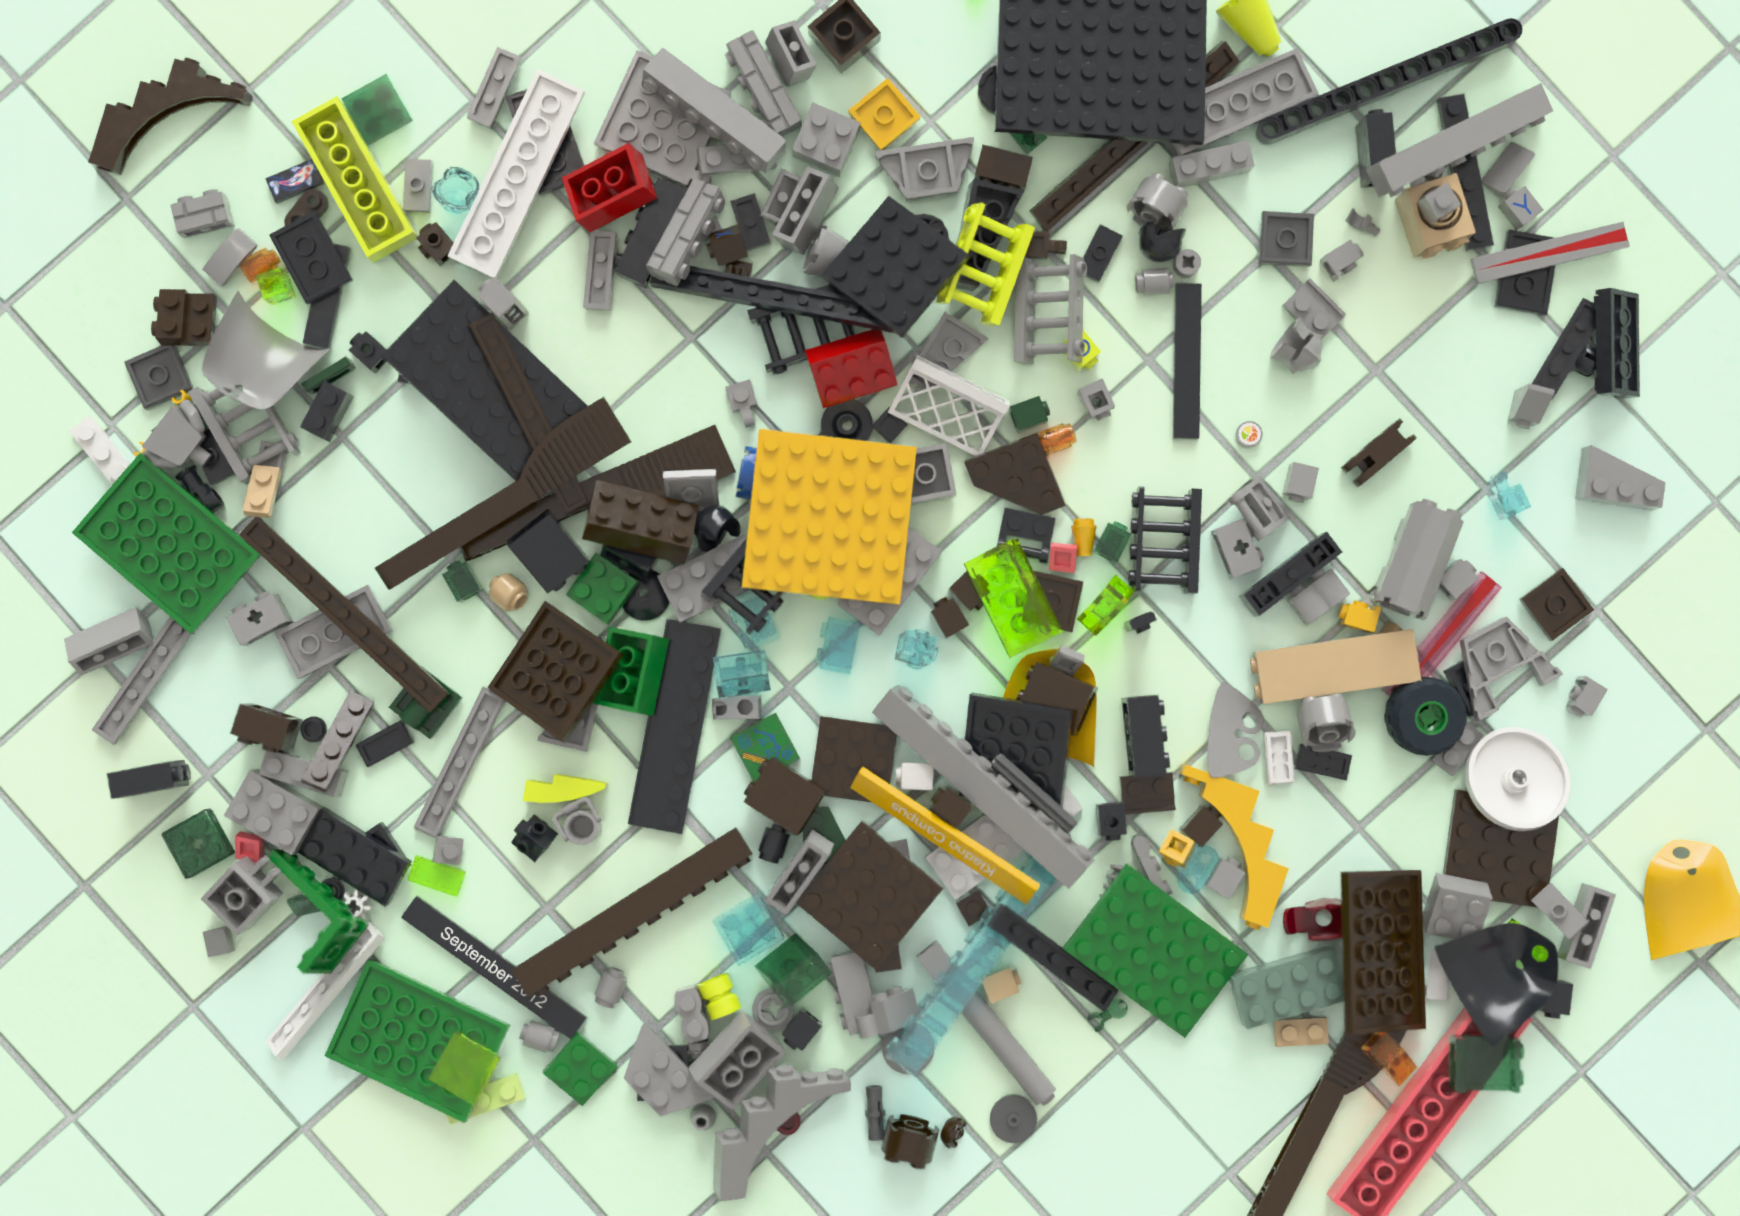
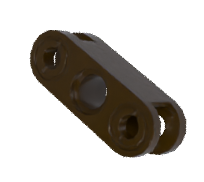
(1378, 452)

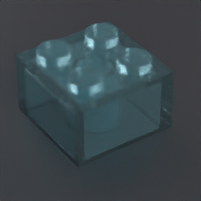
(748, 929)

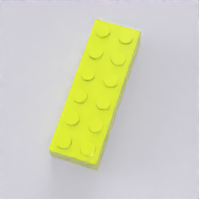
(354, 179)

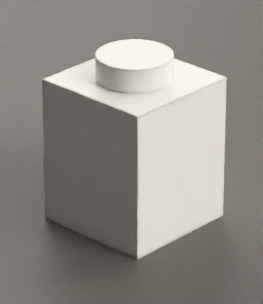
(915, 776)

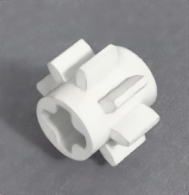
(360, 901)

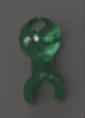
(1112, 1011)

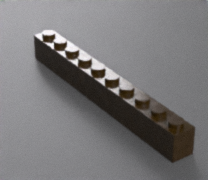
(631, 912)

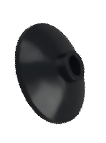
(850, 411)
(650, 607)

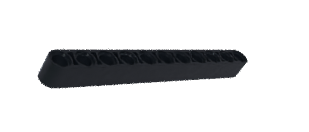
(1398, 73)

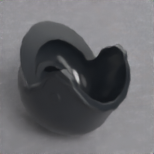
(1160, 246)
(713, 525)

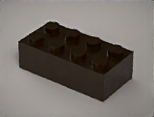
(640, 522)

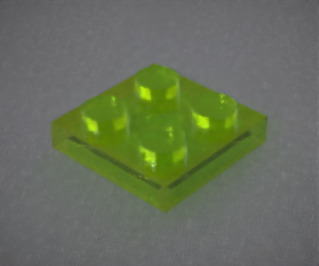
(465, 1068)

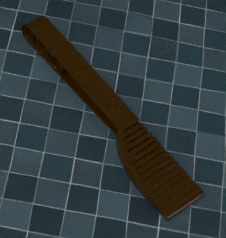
(694, 452)
(558, 458)
(1345, 1073)

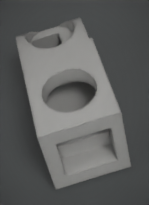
(737, 707)

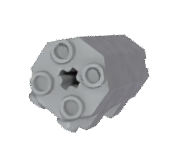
(1418, 558)

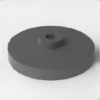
(1013, 1118)

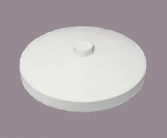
(1517, 778)

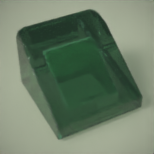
(301, 905)

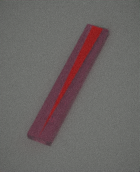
(1453, 625)

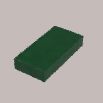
(330, 375)

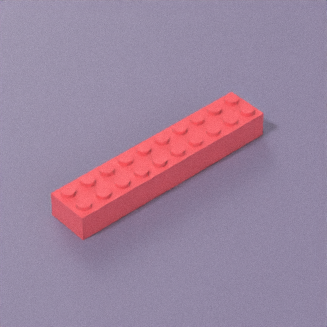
(1407, 1132)

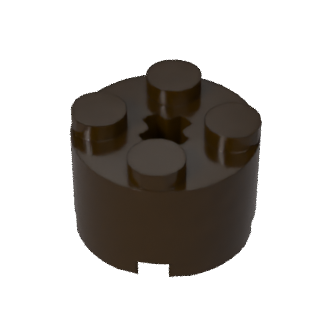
(909, 1141)

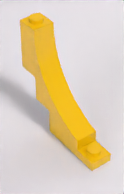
(1262, 877)

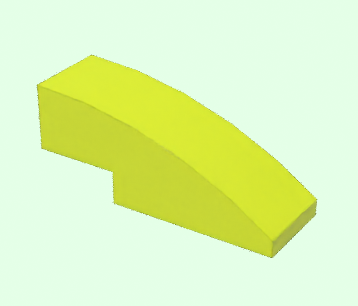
(561, 789)

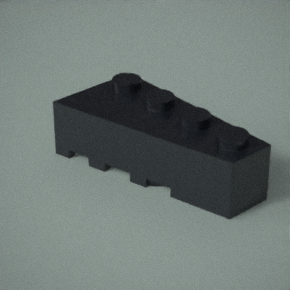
(999, 206)

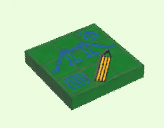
(762, 742)

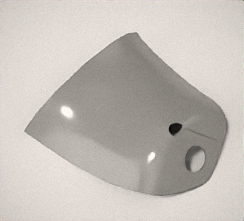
(255, 356)

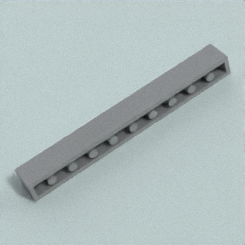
(983, 785)

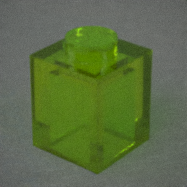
(275, 286)

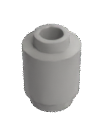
(1154, 281)
(610, 987)
(539, 1036)

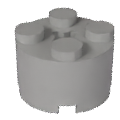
(1158, 202)
(1325, 722)

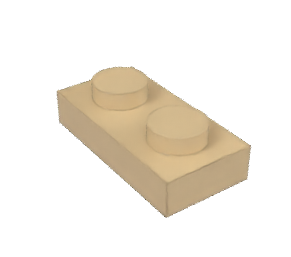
(262, 491)
(1301, 1031)

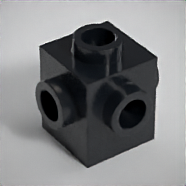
(533, 837)

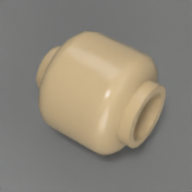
(508, 592)

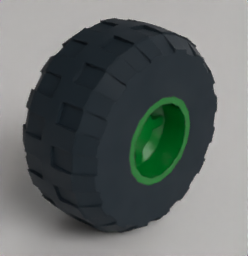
(1425, 716)

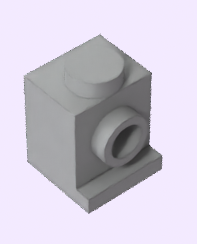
(1341, 259)
(1096, 390)
(1585, 697)

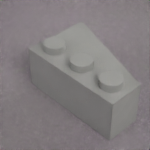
(1616, 482)

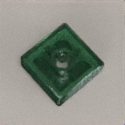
(181, 842)

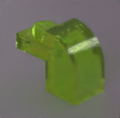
(1105, 605)

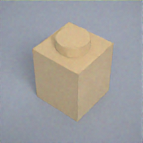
(1001, 983)

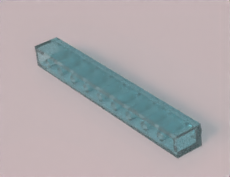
(962, 978)

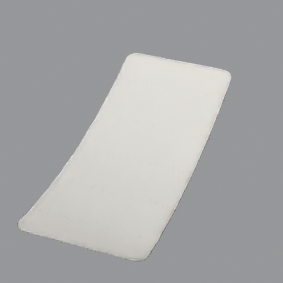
(1437, 979)

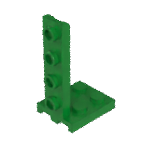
(344, 928)

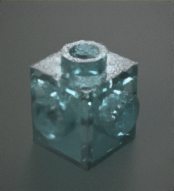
(916, 648)

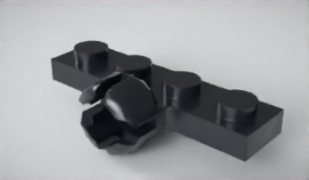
(1572, 350)

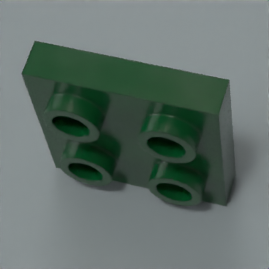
(418, 716)

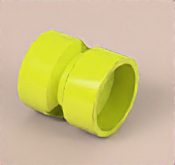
(719, 996)

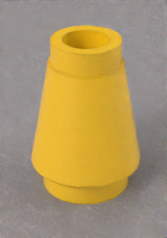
(1084, 535)

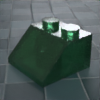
(793, 970)

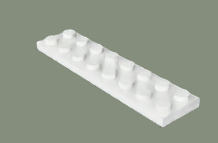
(516, 174)

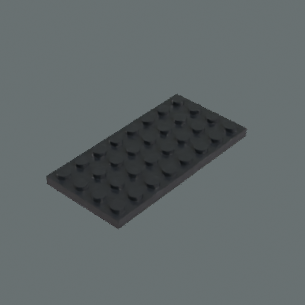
(451, 371)

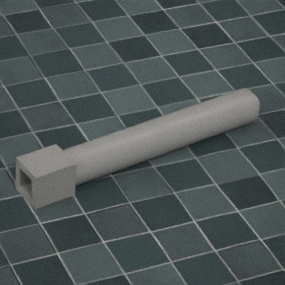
(994, 1033)

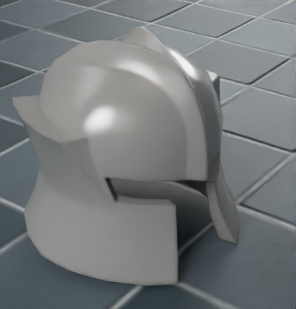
(1298, 347)

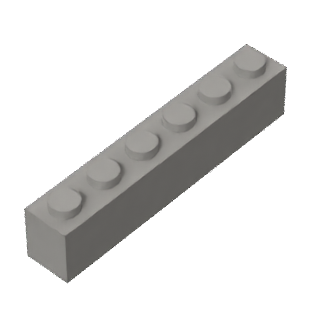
(713, 110)

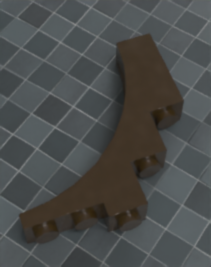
(126, 125)

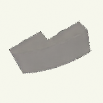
(229, 256)

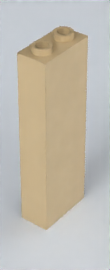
(1335, 666)

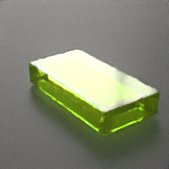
(436, 876)

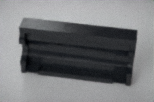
(1617, 343)

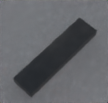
(324, 312)

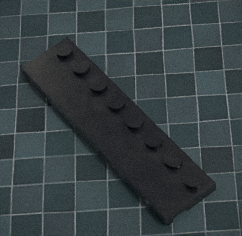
(675, 728)

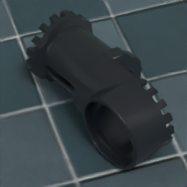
(197, 487)

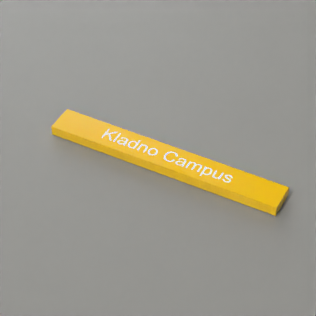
(944, 835)

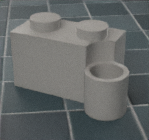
(887, 1012)

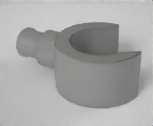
(1361, 223)

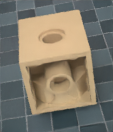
(1446, 233)

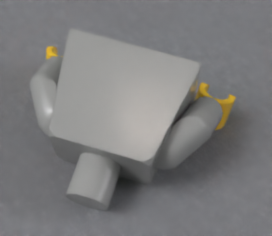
(177, 437)

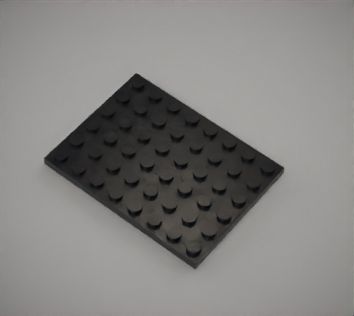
(1102, 69)

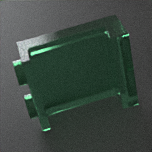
(1480, 1066)

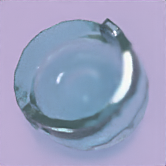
(456, 190)

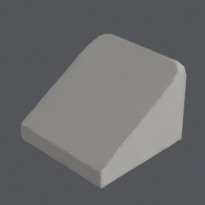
(218, 941)

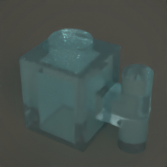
(1509, 499)

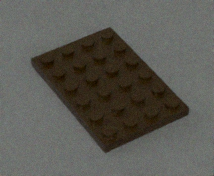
(1382, 951)

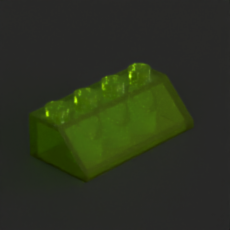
(1013, 597)

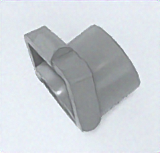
(580, 826)

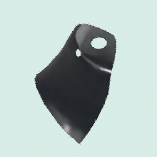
(1490, 984)

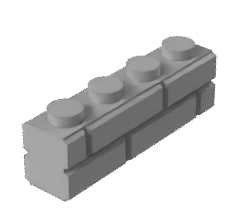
(763, 84)
(685, 232)

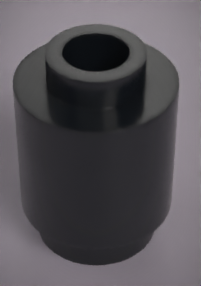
(773, 843)

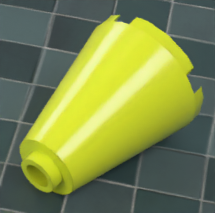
(1252, 23)

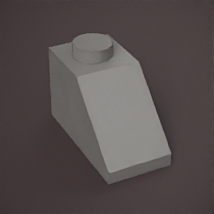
(1529, 405)

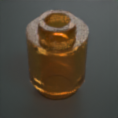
(260, 262)
(1057, 438)

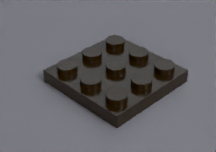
(846, 748)

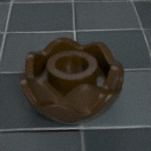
(952, 1131)

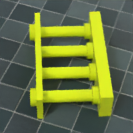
(1010, 264)

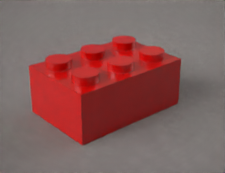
(609, 187)
(851, 367)

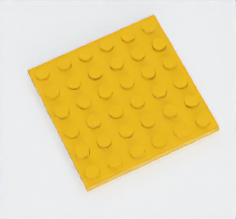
(829, 517)

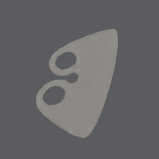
(1222, 743)

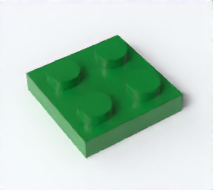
(602, 588)
(580, 1068)

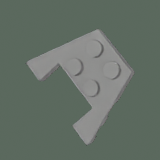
(1493, 654)

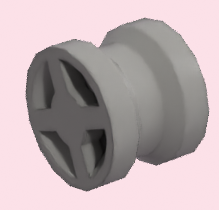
(1183, 267)

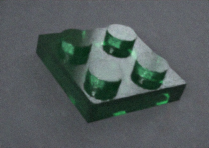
(377, 109)

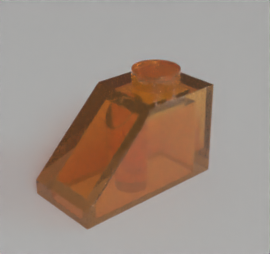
(1389, 1057)

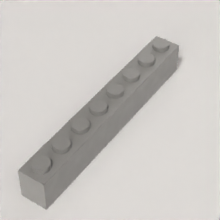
(1459, 140)

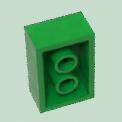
(638, 674)

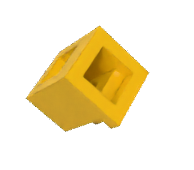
(1359, 616)
(1177, 849)

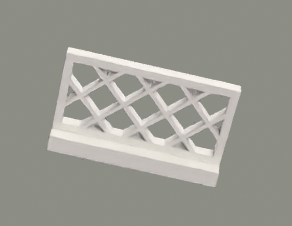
(958, 385)

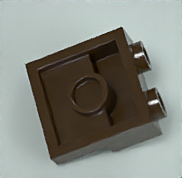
(184, 318)

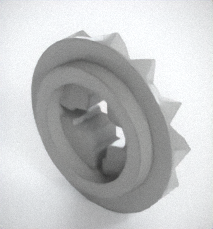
(765, 1018)

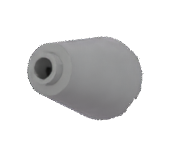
(823, 250)

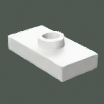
(1278, 757)

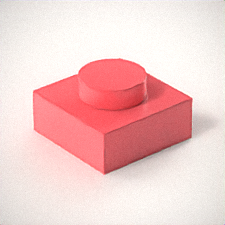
(1063, 557)
(249, 845)

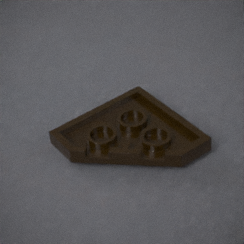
(1018, 474)

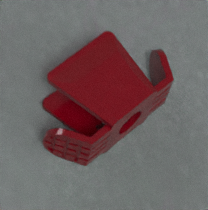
(1302, 920)

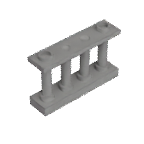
(1026, 300)
(230, 444)

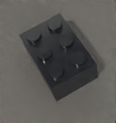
(1145, 735)

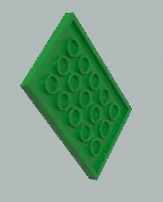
(166, 543)
(1155, 950)
(400, 1030)

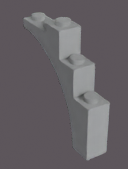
(761, 1116)

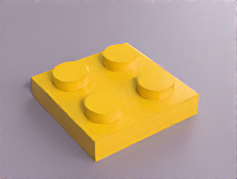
(884, 114)

